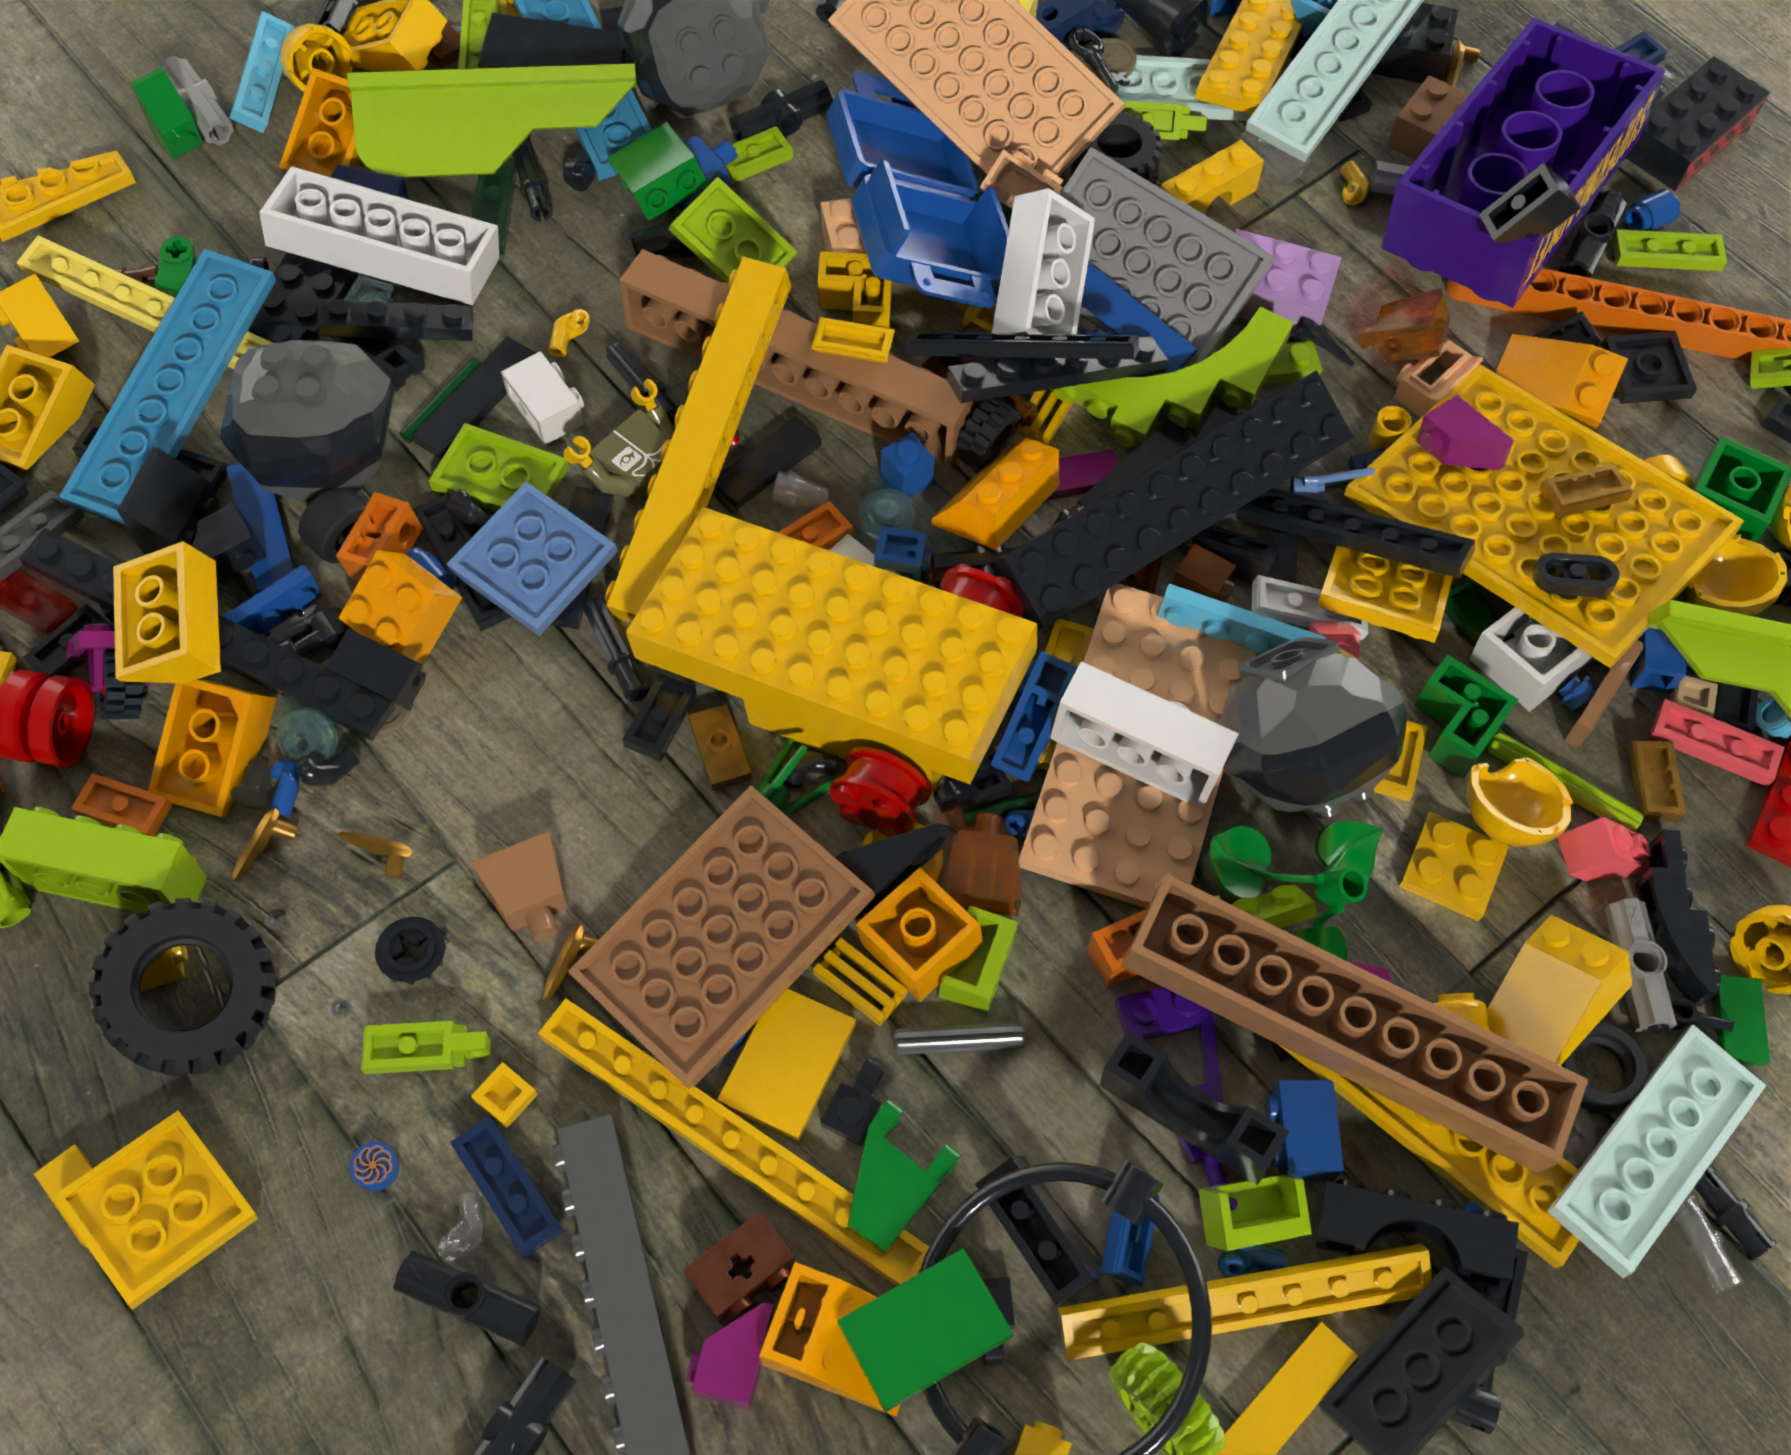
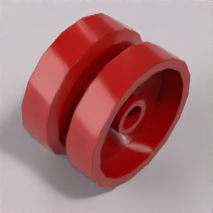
(45, 718)

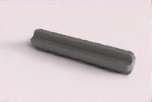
(958, 1038)

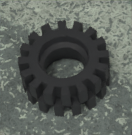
(988, 430)

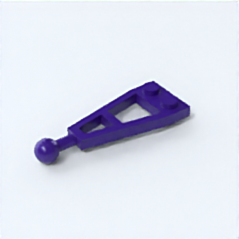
(1166, 1013)

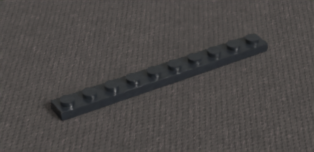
(239, 647)

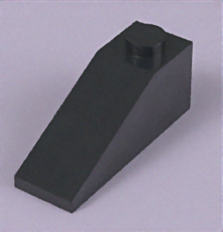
(894, 859)

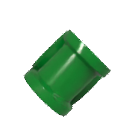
(174, 265)

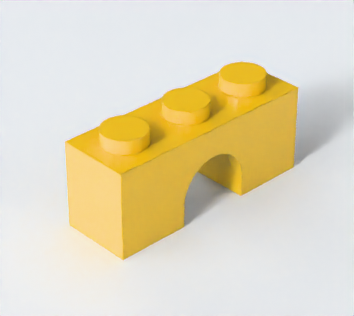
(1229, 173)

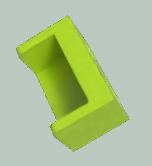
(978, 977)
(1264, 1213)

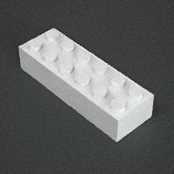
(380, 235)

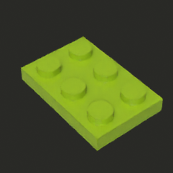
(725, 229)
(495, 468)

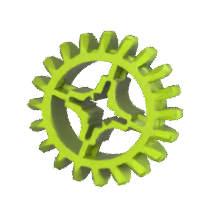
(1146, 1387)

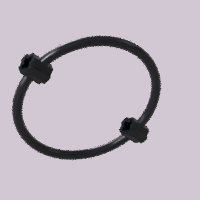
(1133, 1196)

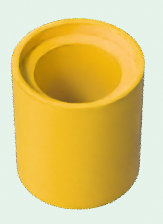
(1388, 427)

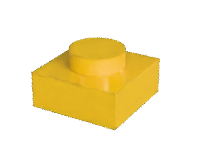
(504, 1095)

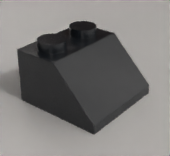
(166, 503)

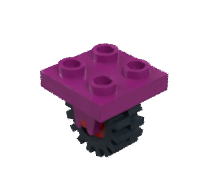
(114, 697)

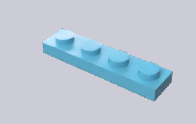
(260, 73)
(1227, 621)

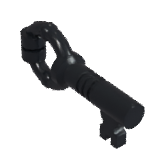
(1093, 56)

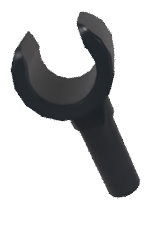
(1692, 1015)

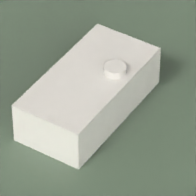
(1043, 266)
(1530, 663)
(1142, 735)

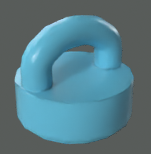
(1773, 719)

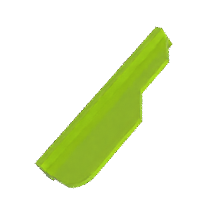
(474, 117)
(1730, 647)

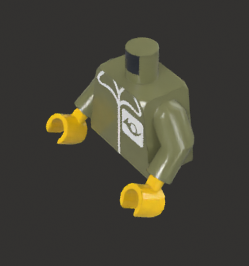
(630, 453)

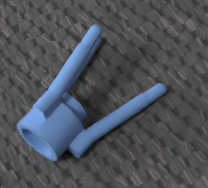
(1315, 485)

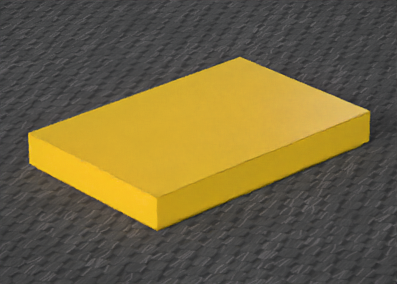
(787, 1063)

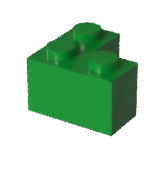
(1468, 708)

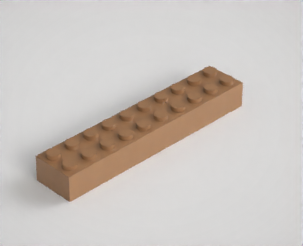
(874, 397)
(1357, 1025)

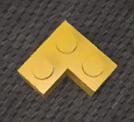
(849, 284)
(35, 318)

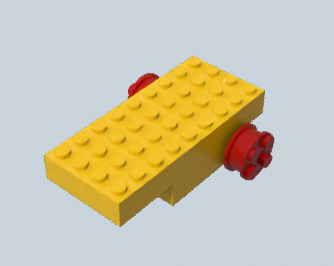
(843, 657)

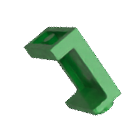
(658, 171)

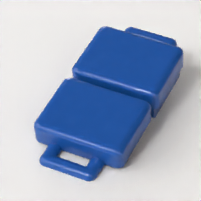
(916, 197)

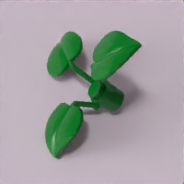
(1344, 847)

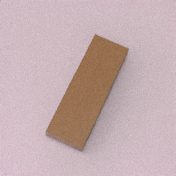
(1602, 696)

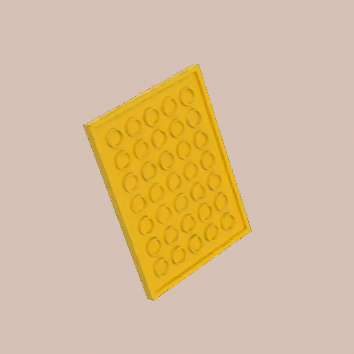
(1654, 538)

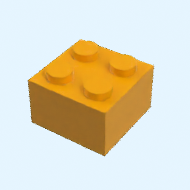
(400, 605)
(920, 934)

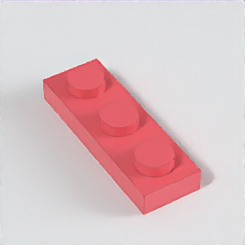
(1717, 742)

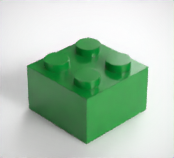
(1743, 484)

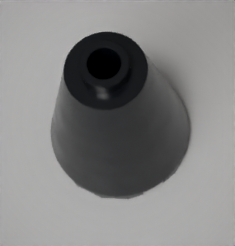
(1169, 22)

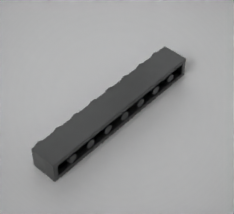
(620, 1291)

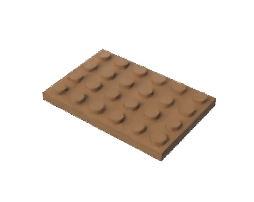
(721, 936)

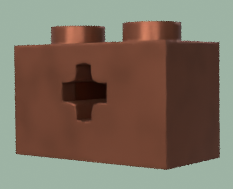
(750, 1244)

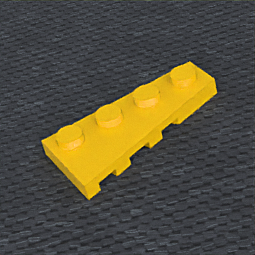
(57, 192)

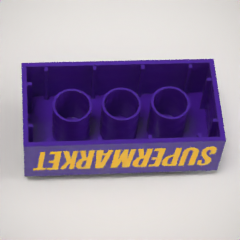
(1542, 102)

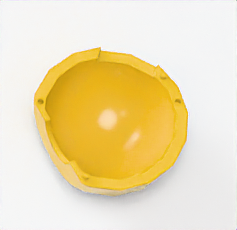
(1739, 578)
(1518, 803)

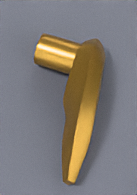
(1458, 54)
(269, 825)
(394, 851)
(575, 942)

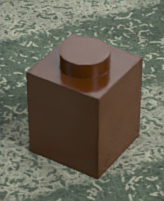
(1206, 574)

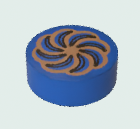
(374, 1166)

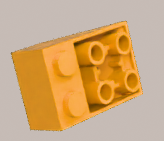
(808, 1341)

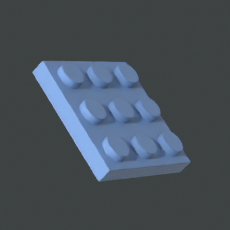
(532, 558)

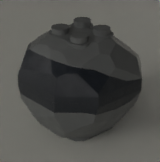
(694, 50)
(307, 417)
(1312, 727)

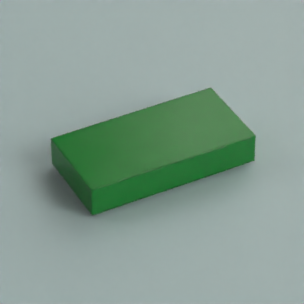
(1742, 1002)

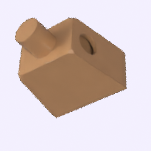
(525, 885)

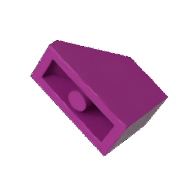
(1463, 437)
(730, 1360)

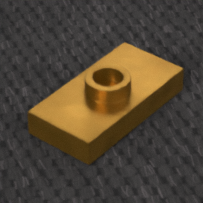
(1585, 490)
(720, 747)
(1657, 780)

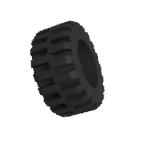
(145, 937)

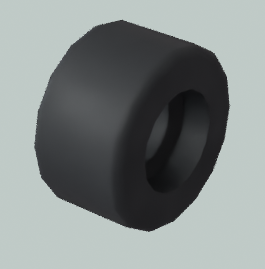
(329, 521)

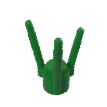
(774, 790)

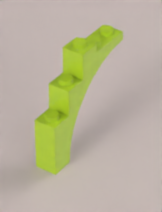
(1184, 395)

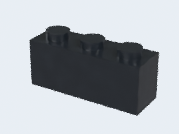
(1044, 1236)

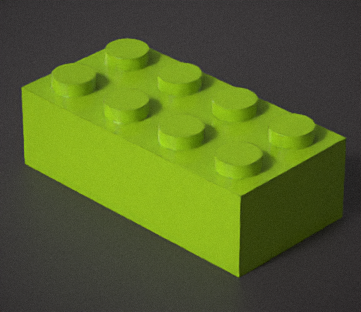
(97, 861)

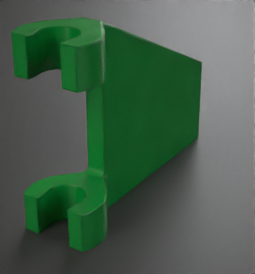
(891, 1184)

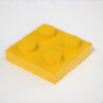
(1454, 866)

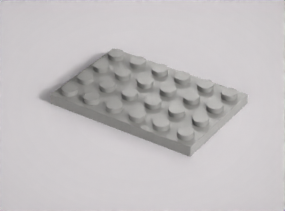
(1165, 253)

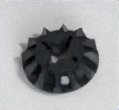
(415, 931)

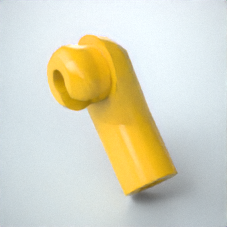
(1357, 186)
(566, 329)

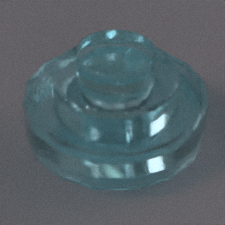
(885, 509)
(307, 734)

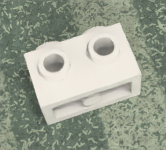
(543, 397)

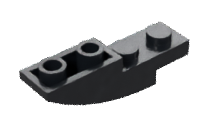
(1677, 928)

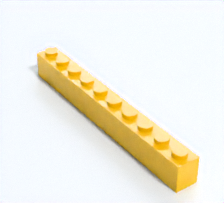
(702, 430)

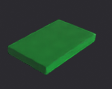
(924, 1329)

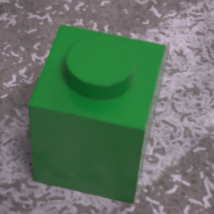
(166, 113)

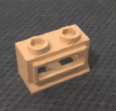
(1022, 164)
(1418, 394)

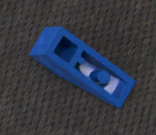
(1033, 717)

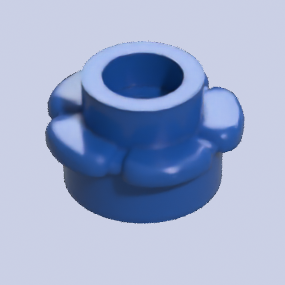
(1576, 692)

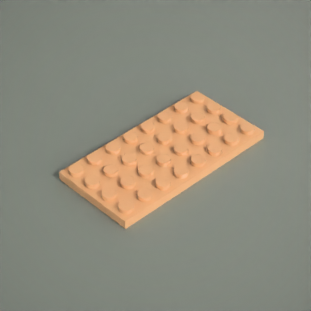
(984, 78)
(1100, 823)

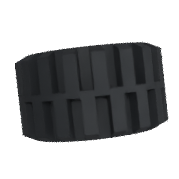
(1129, 144)

